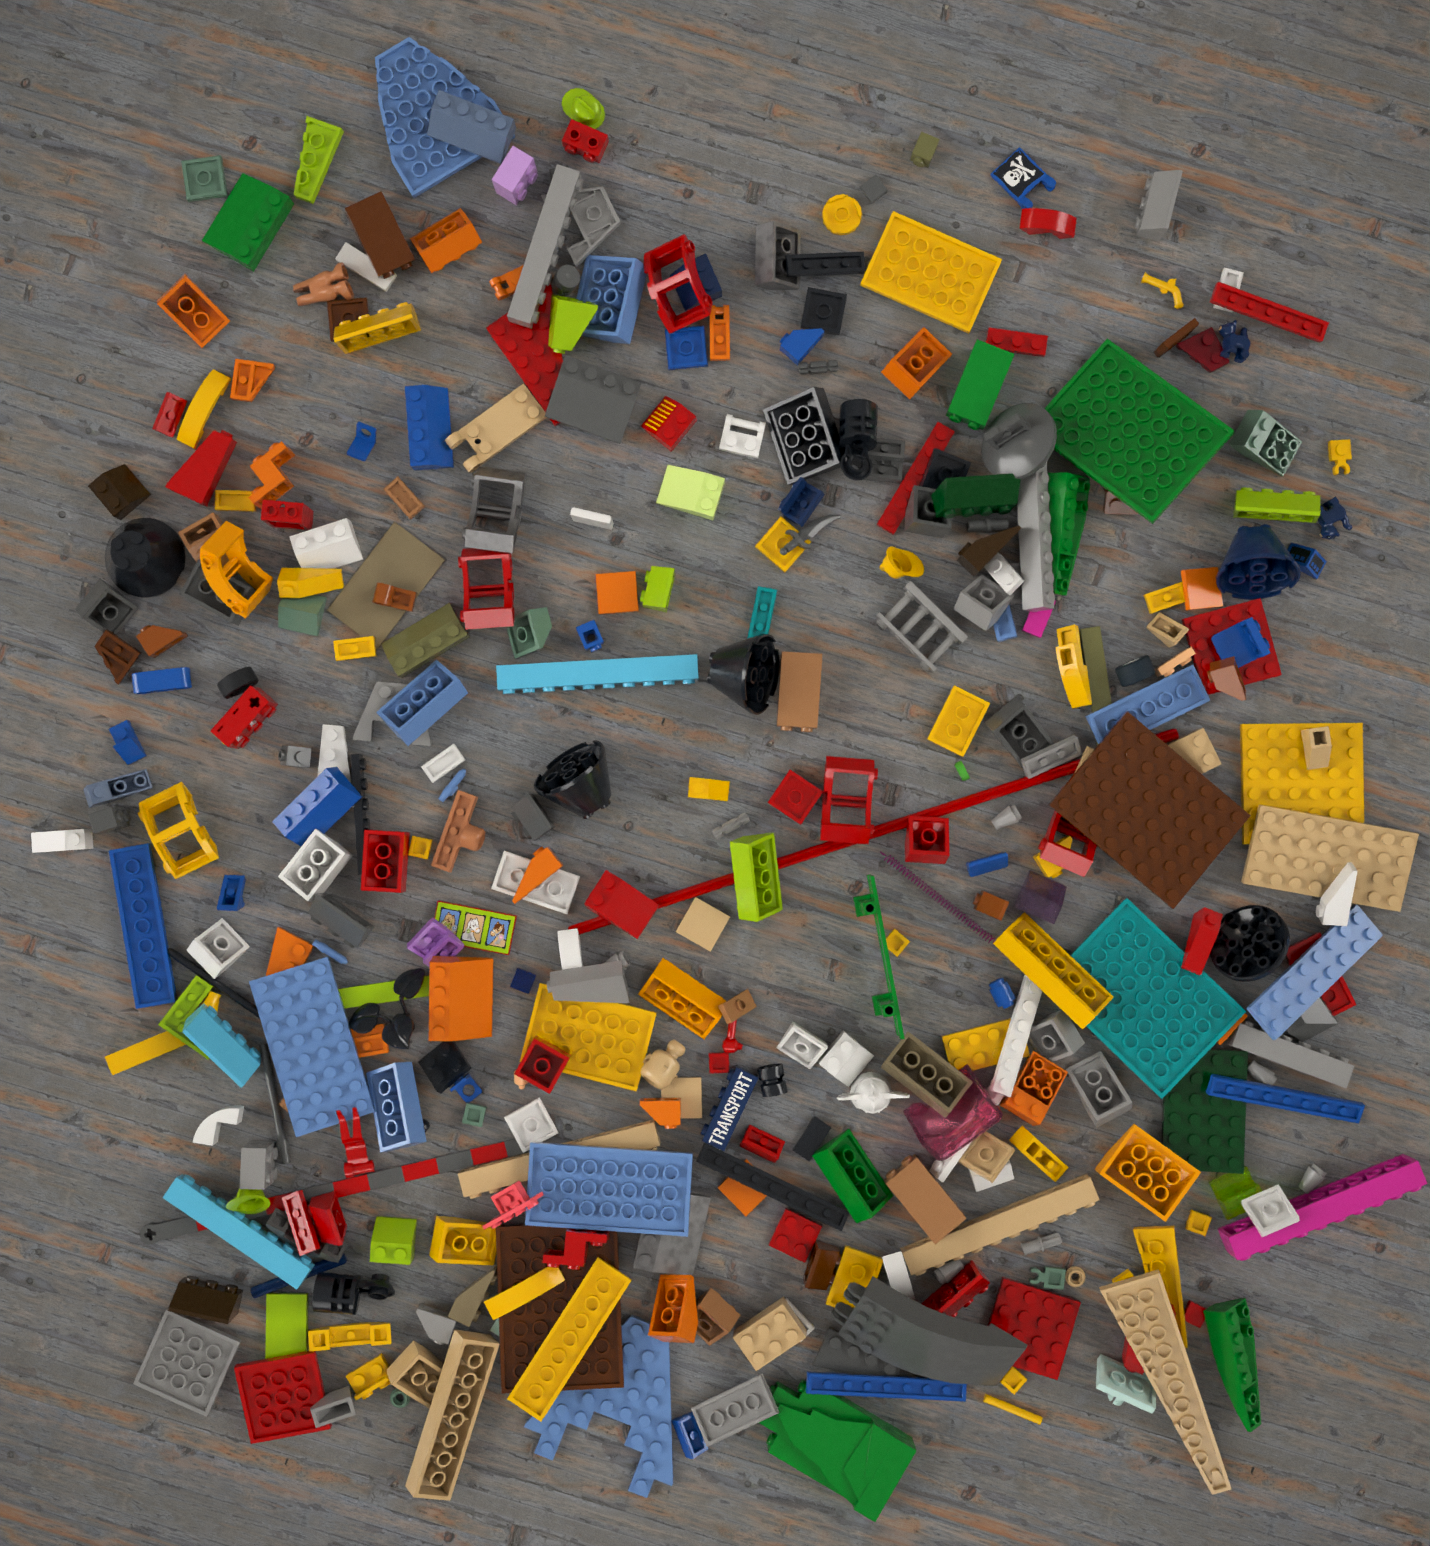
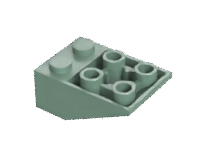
(1265, 441)

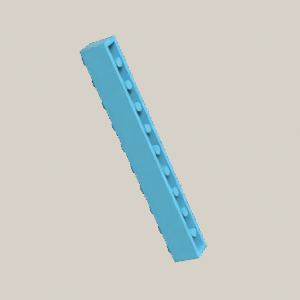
(597, 672)

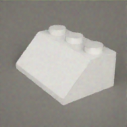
(327, 546)
(315, 865)

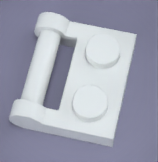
(739, 442)

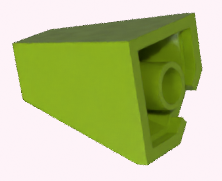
(568, 321)

